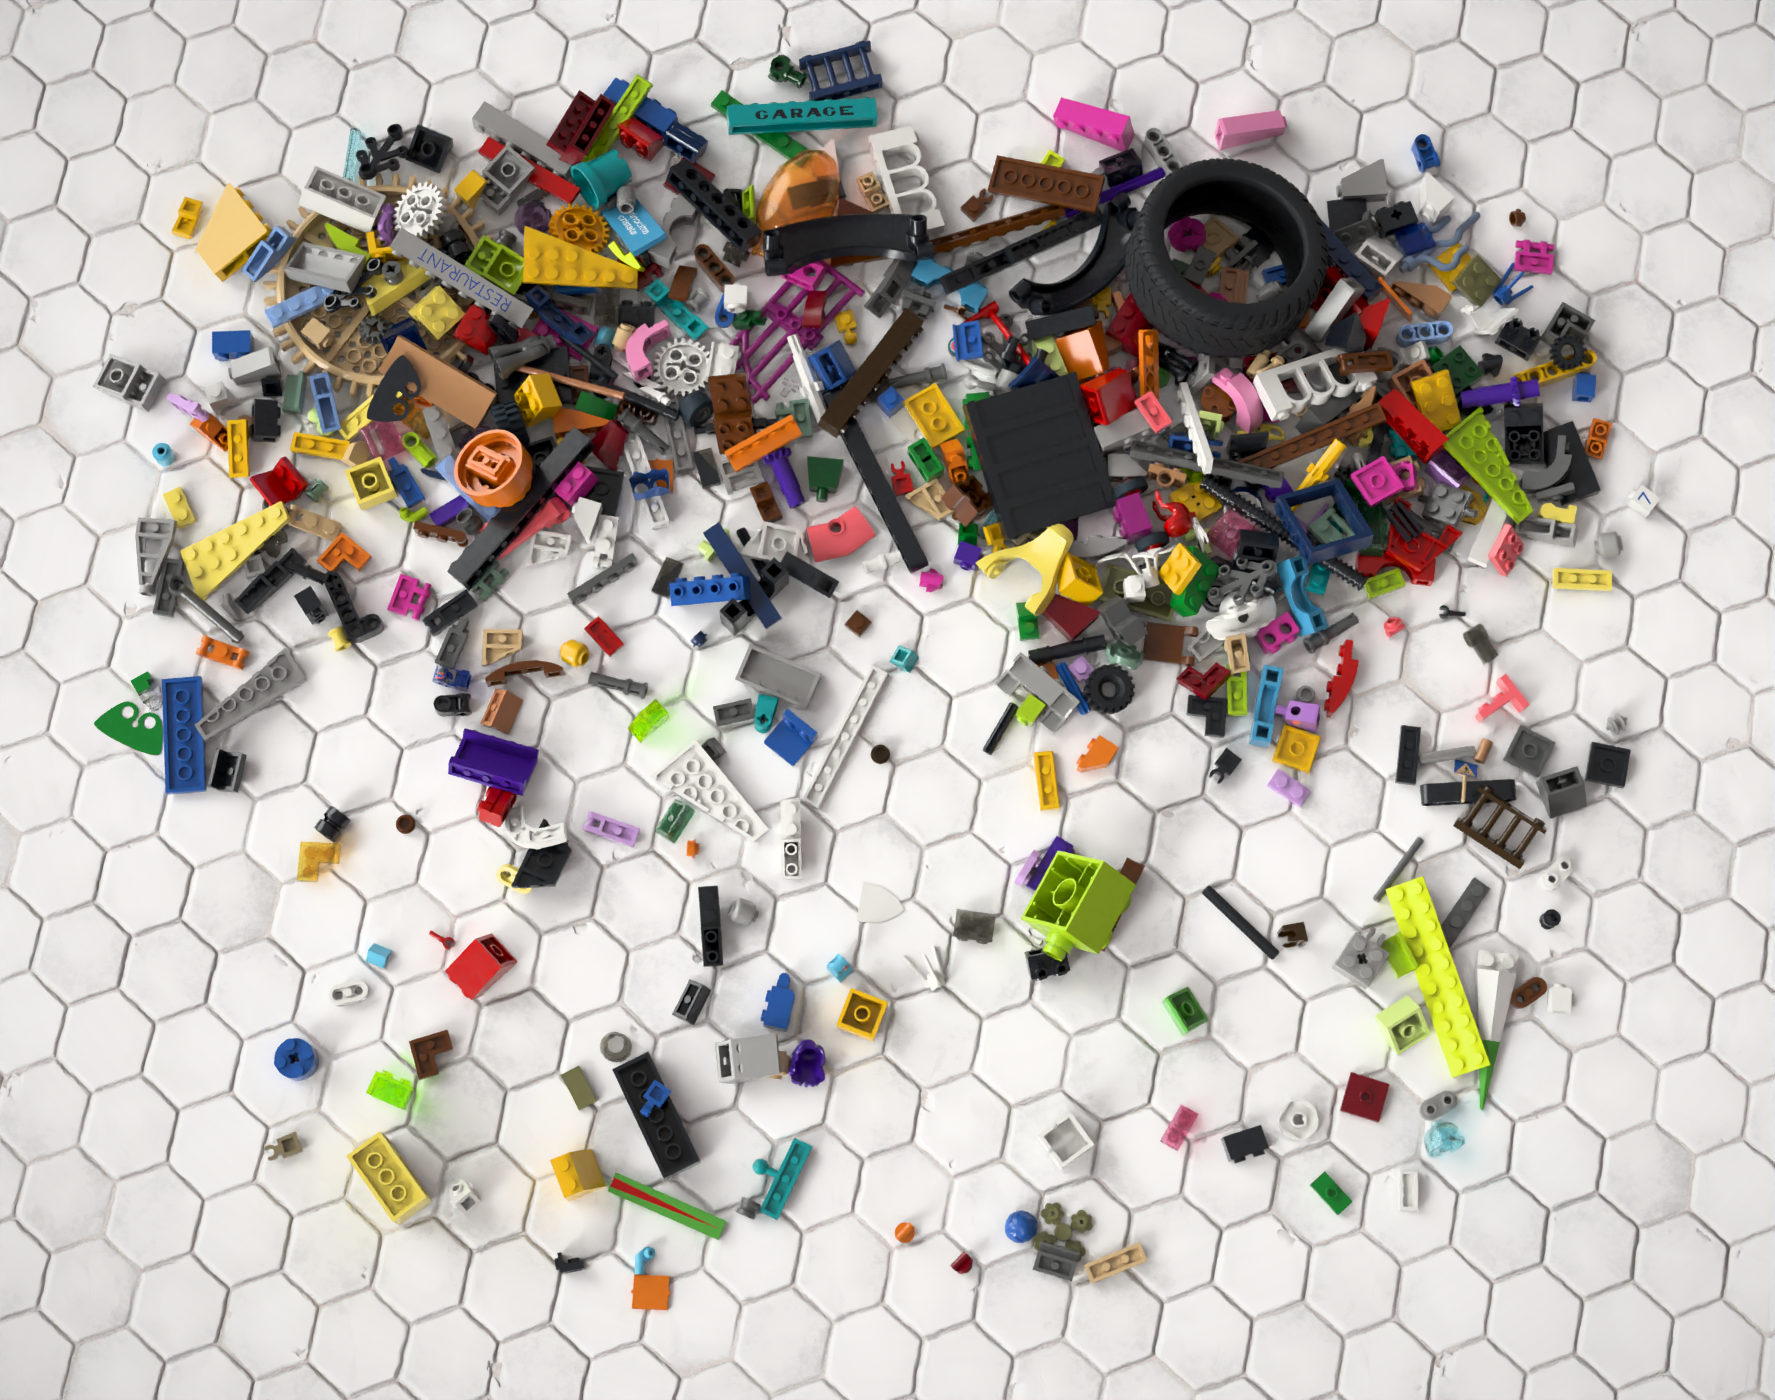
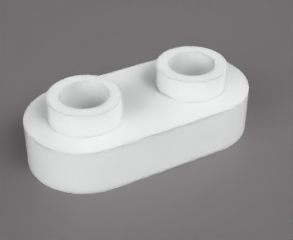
(1557, 872)
(349, 992)

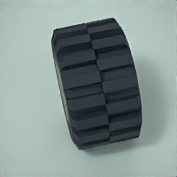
(508, 418)

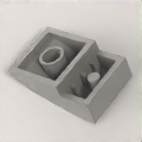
(505, 179)
(129, 382)

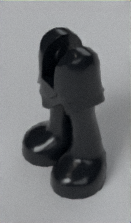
(1181, 374)

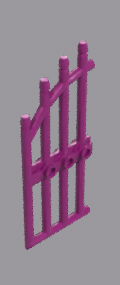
(792, 324)

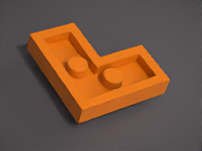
(343, 550)

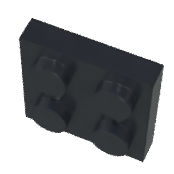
(1607, 765)

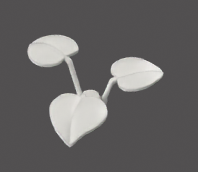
(1150, 574)

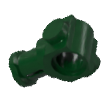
(788, 72)

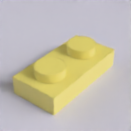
(179, 507)

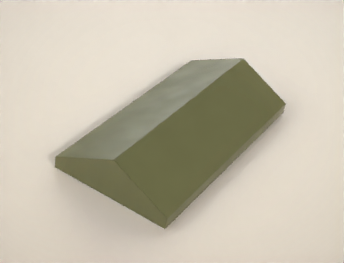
(1156, 600)

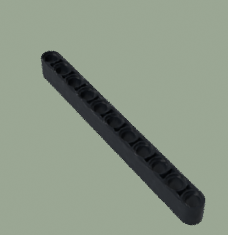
(881, 492)

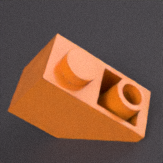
(213, 431)
(954, 460)
(1099, 755)

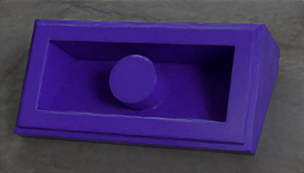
(447, 513)

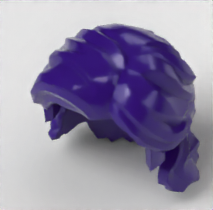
(807, 1064)

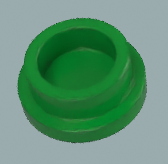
(1435, 354)

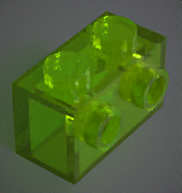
(390, 1090)

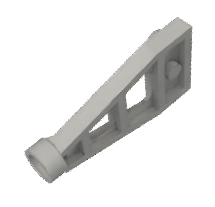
(152, 529)

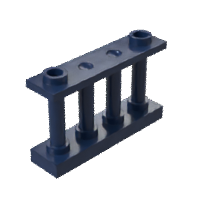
(837, 90)

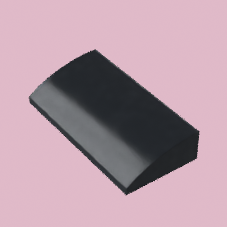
(1580, 472)

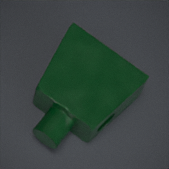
(824, 476)

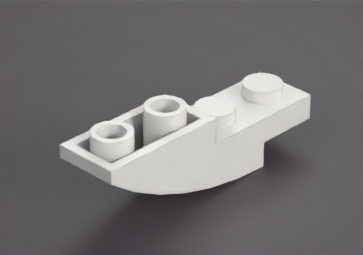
(791, 839)

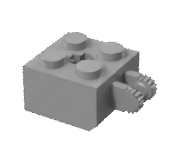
(1373, 956)

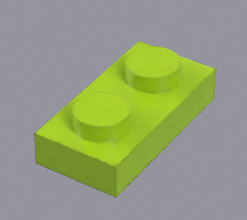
(1384, 583)

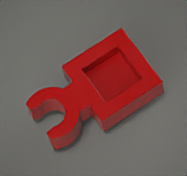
(901, 482)

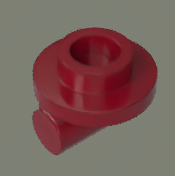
(962, 1264)

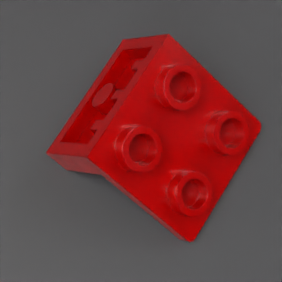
(281, 483)

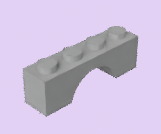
(680, 214)

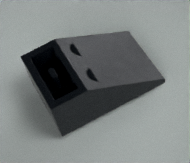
(1524, 433)

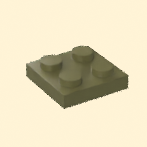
(1477, 281)

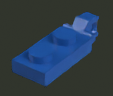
(405, 483)

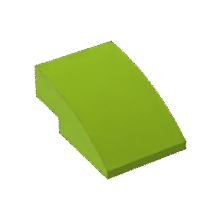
(497, 265)

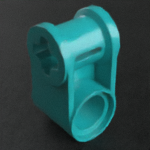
(765, 710)

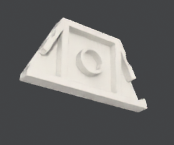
(773, 541)

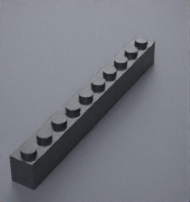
(512, 520)

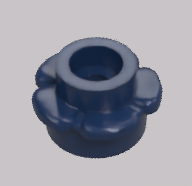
(699, 639)

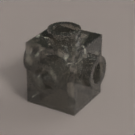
(734, 255)

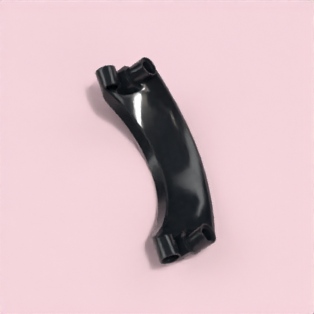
(829, 237)
(1094, 275)

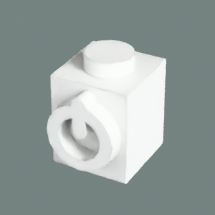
(736, 297)

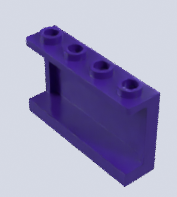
(494, 762)

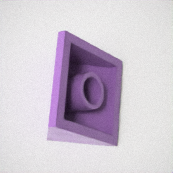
(1447, 470)

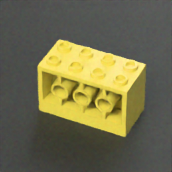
(389, 1178)

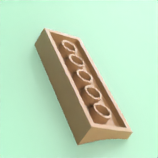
(444, 383)

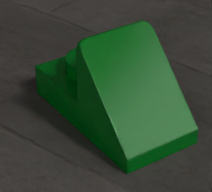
(1027, 623)

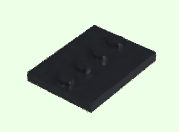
(555, 362)

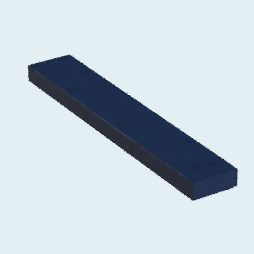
(735, 564)

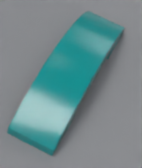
(675, 310)

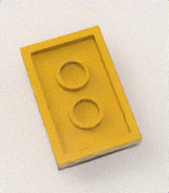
(1437, 400)
(934, 416)

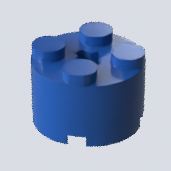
(296, 1070)

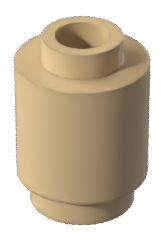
(622, 336)

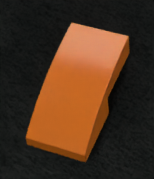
(1597, 438)

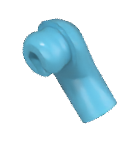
(643, 1257)

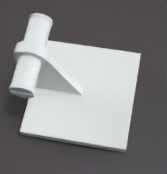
(1485, 323)

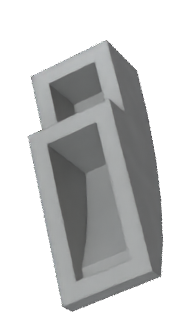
(1548, 531)

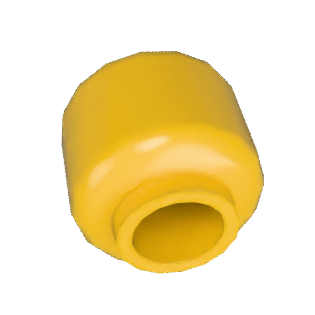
(574, 653)

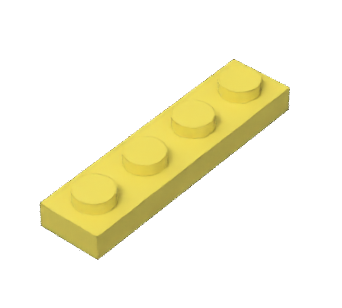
(357, 419)

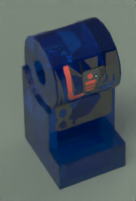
(452, 678)

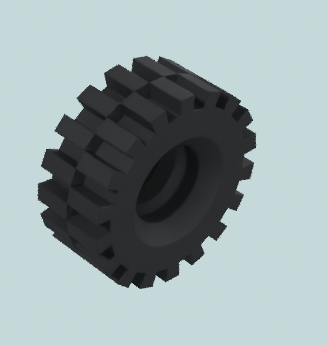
(1123, 686)

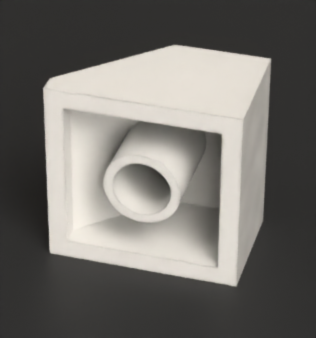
(1433, 199)

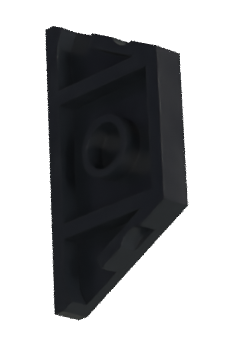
(543, 865)

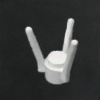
(934, 979)

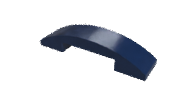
(555, 318)

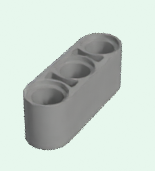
(1161, 145)

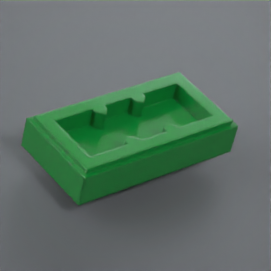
(1330, 1193)

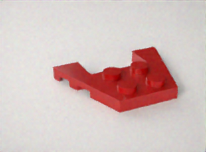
(1423, 548)

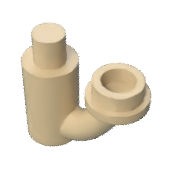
(1260, 363)

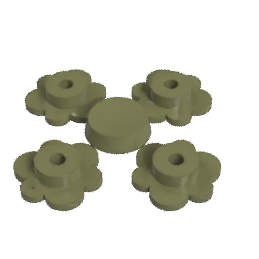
(1063, 1231)

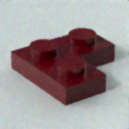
(1206, 684)

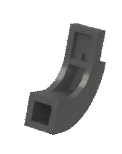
(1550, 477)

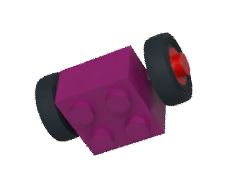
(1133, 517)

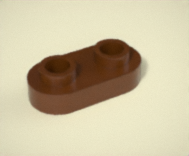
(1527, 992)

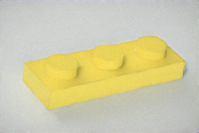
(1582, 579)

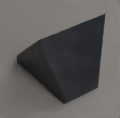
(1347, 335)

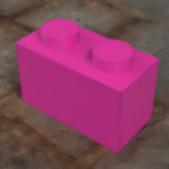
(576, 484)

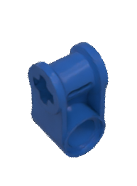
(1427, 156)

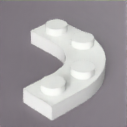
(532, 837)

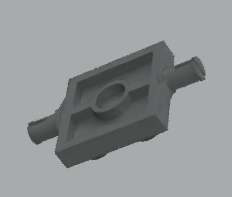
(1447, 505)

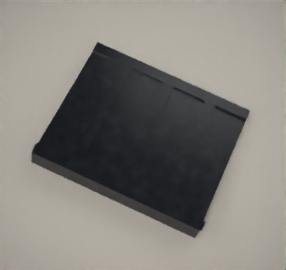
(1039, 455)

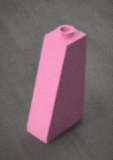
(1248, 128)

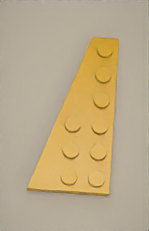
(564, 264)

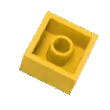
(862, 1014)

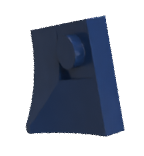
(1033, 373)

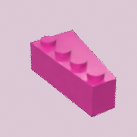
(1095, 123)

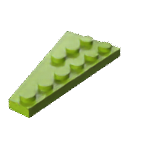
(1486, 462)

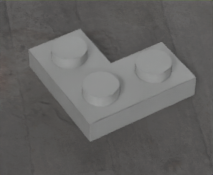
(1203, 374)

